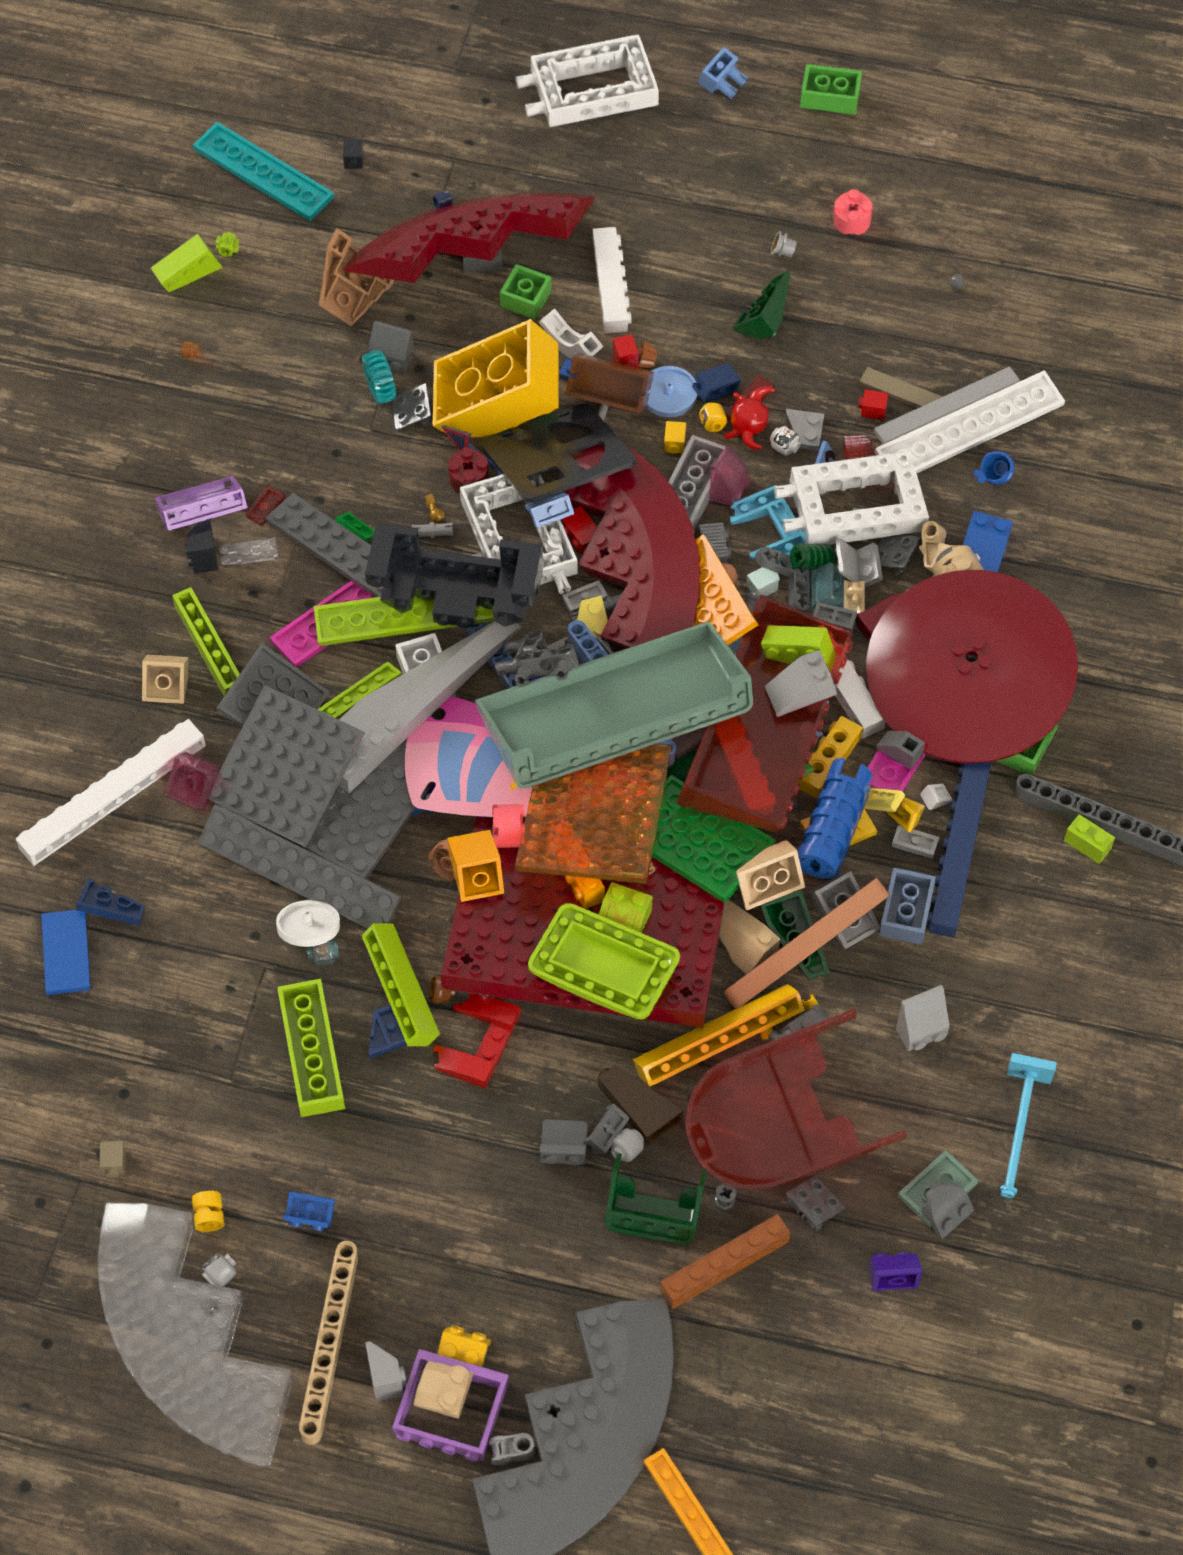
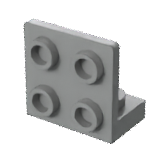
(860, 563)

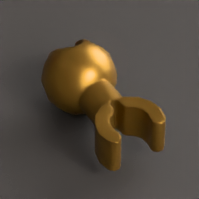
(436, 514)

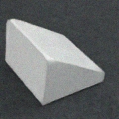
(935, 796)

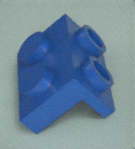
(309, 1210)

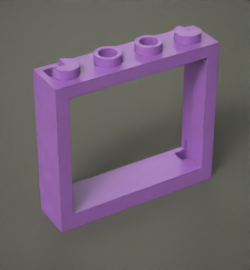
(201, 503)
(427, 1440)

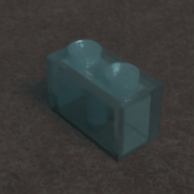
(827, 586)

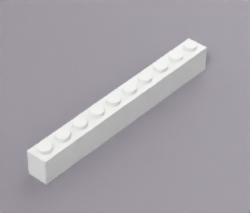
(109, 792)

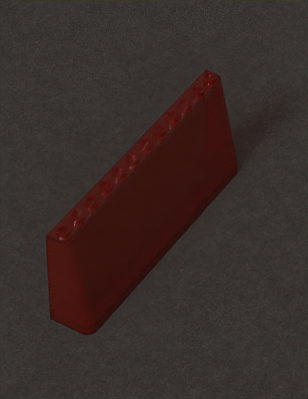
(754, 760)

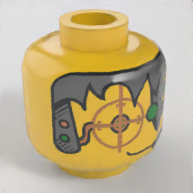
(712, 416)

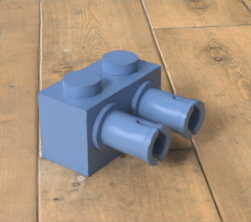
(718, 69)

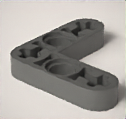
(769, 559)

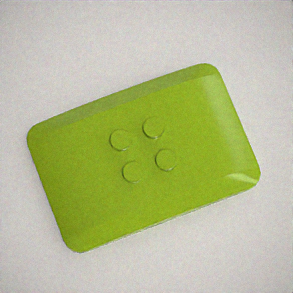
(604, 961)

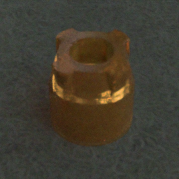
(190, 350)

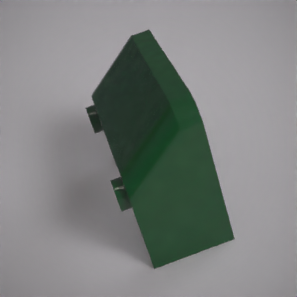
(650, 1215)

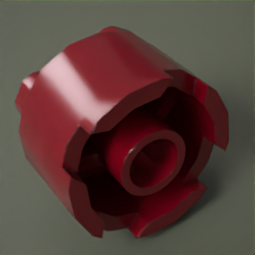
(467, 468)

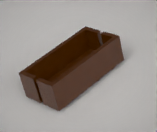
(609, 383)

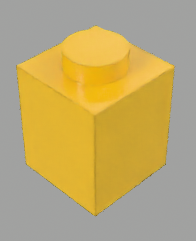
(675, 437)

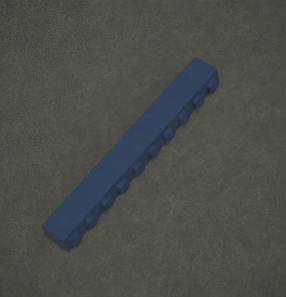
(958, 848)

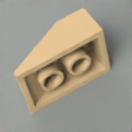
(770, 875)

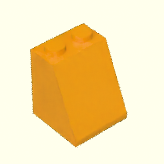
(476, 865)

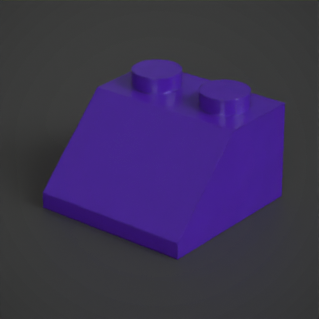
(895, 1271)

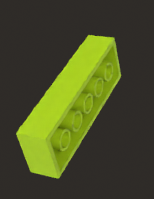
(311, 1048)

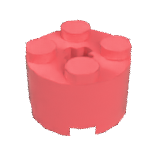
(852, 213)
(507, 824)

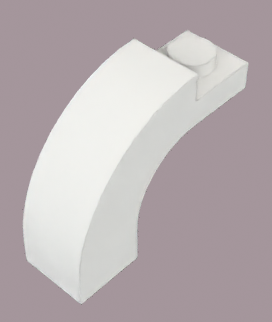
(568, 340)

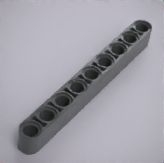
(1097, 811)

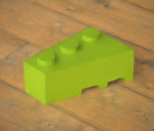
(186, 264)
(792, 642)

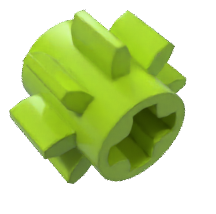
(227, 244)

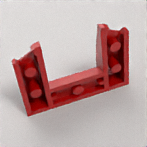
(479, 1068)

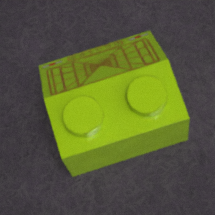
(626, 906)

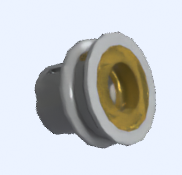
(783, 245)

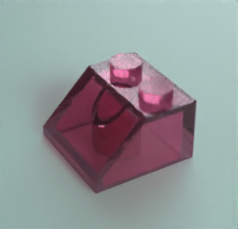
(728, 477)
(191, 780)

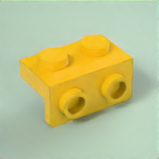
(464, 1346)

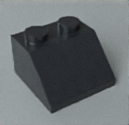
(201, 548)

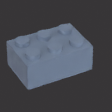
(907, 906)

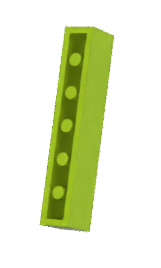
(206, 639)
(400, 984)

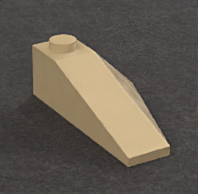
(746, 938)

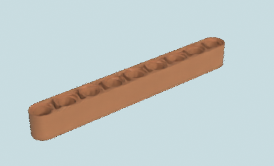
(806, 943)

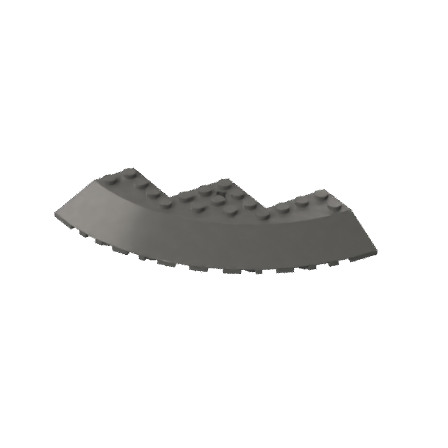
(594, 1442)

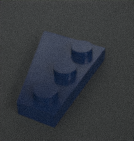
(104, 903)

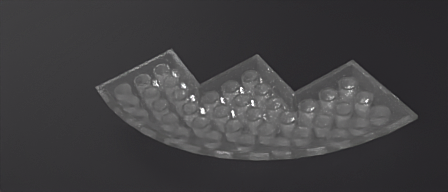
(175, 1342)

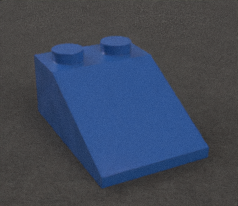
(988, 538)

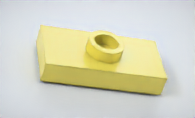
(884, 799)

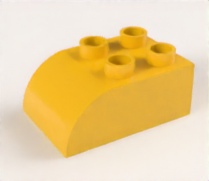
(497, 382)

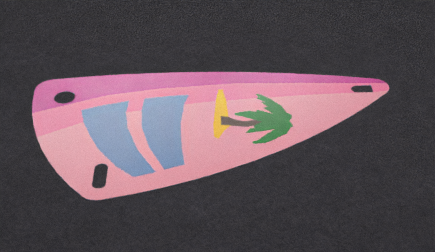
(461, 762)

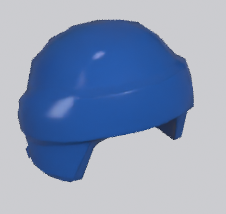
(995, 468)

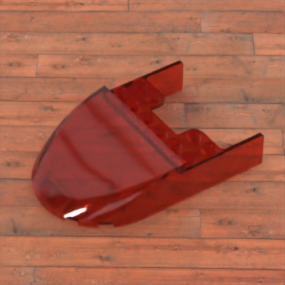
(760, 1120)

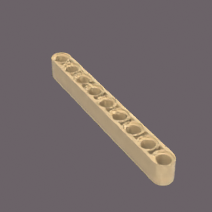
(328, 1352)

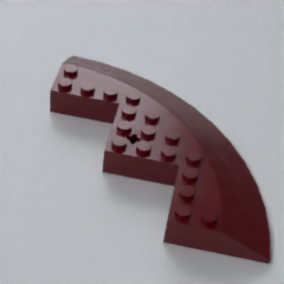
(467, 230)
(641, 546)

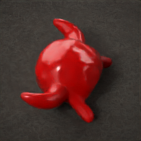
(749, 416)

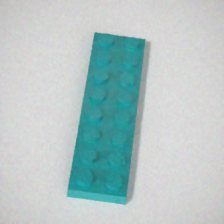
(263, 171)

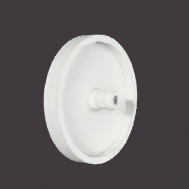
(308, 923)

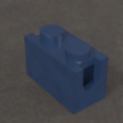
(716, 382)

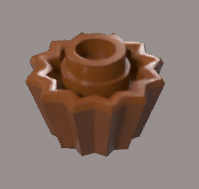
(647, 355)

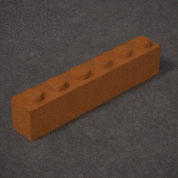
(724, 1261)

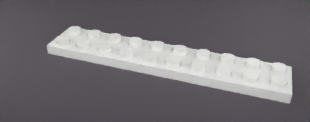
(977, 422)

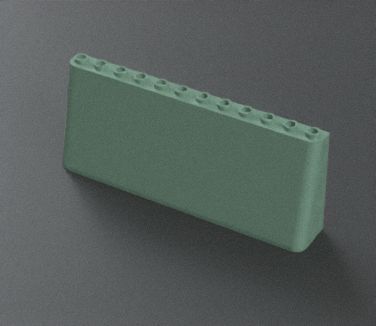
(616, 705)

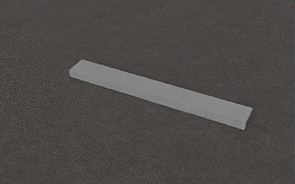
(946, 405)

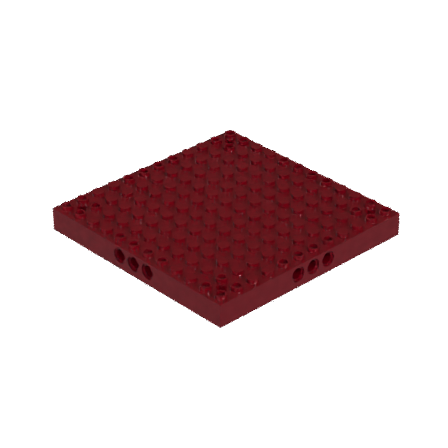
(504, 929)

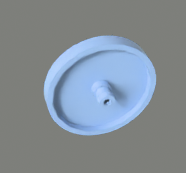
(671, 392)

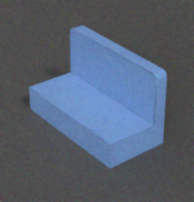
(550, 509)

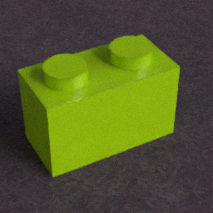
(1089, 839)

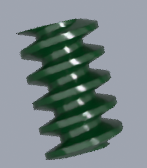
(811, 556)

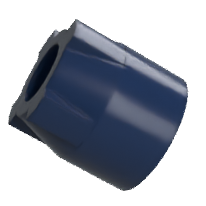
(442, 199)

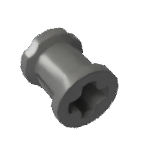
(721, 1201)

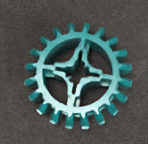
(379, 376)

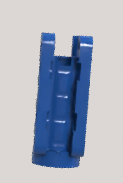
(834, 821)

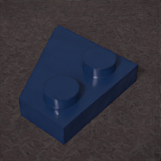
(385, 1032)

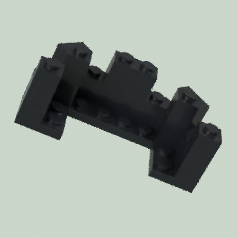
(454, 580)

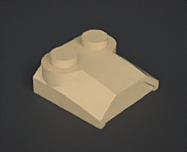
(443, 1388)

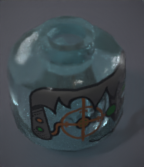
(324, 953)

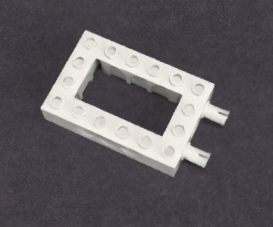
(586, 60)
(816, 479)
(498, 492)

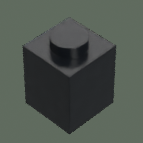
(353, 153)

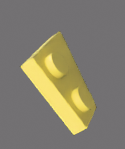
(593, 615)

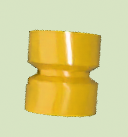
(208, 1211)

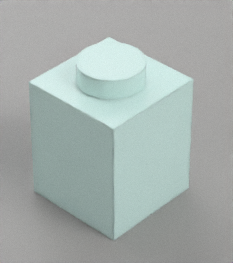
(763, 582)

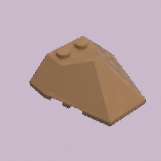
(347, 293)

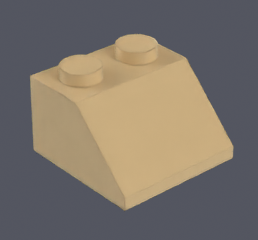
(164, 678)

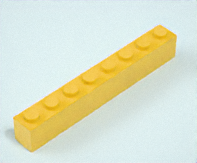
(718, 1035)

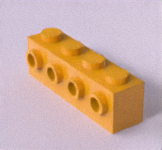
(587, 890)

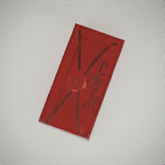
(265, 505)

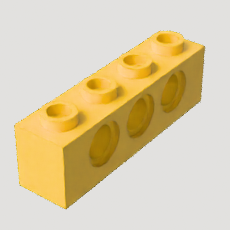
(841, 730)

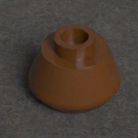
(437, 993)

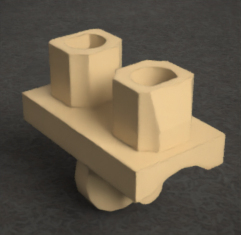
(854, 596)

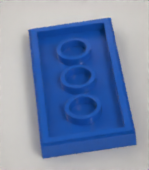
(65, 952)

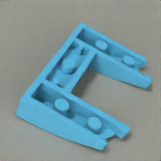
(766, 504)

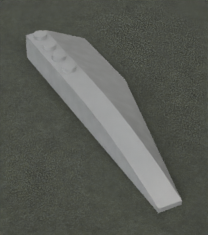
(407, 701)

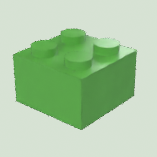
(525, 291)

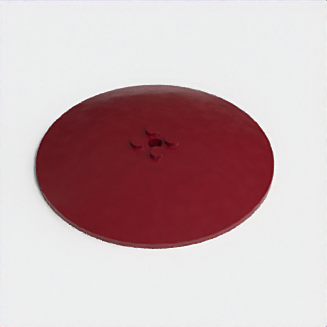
(982, 706)

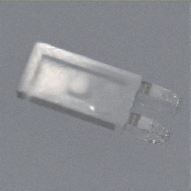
(249, 551)

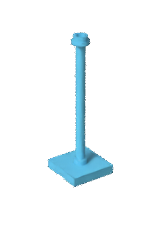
(1031, 1070)

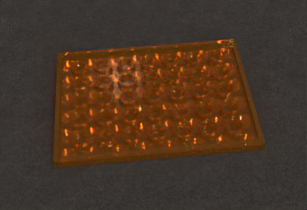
(597, 819)

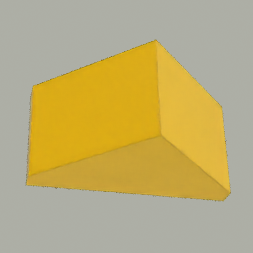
(907, 814)

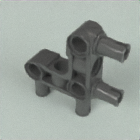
(531, 658)

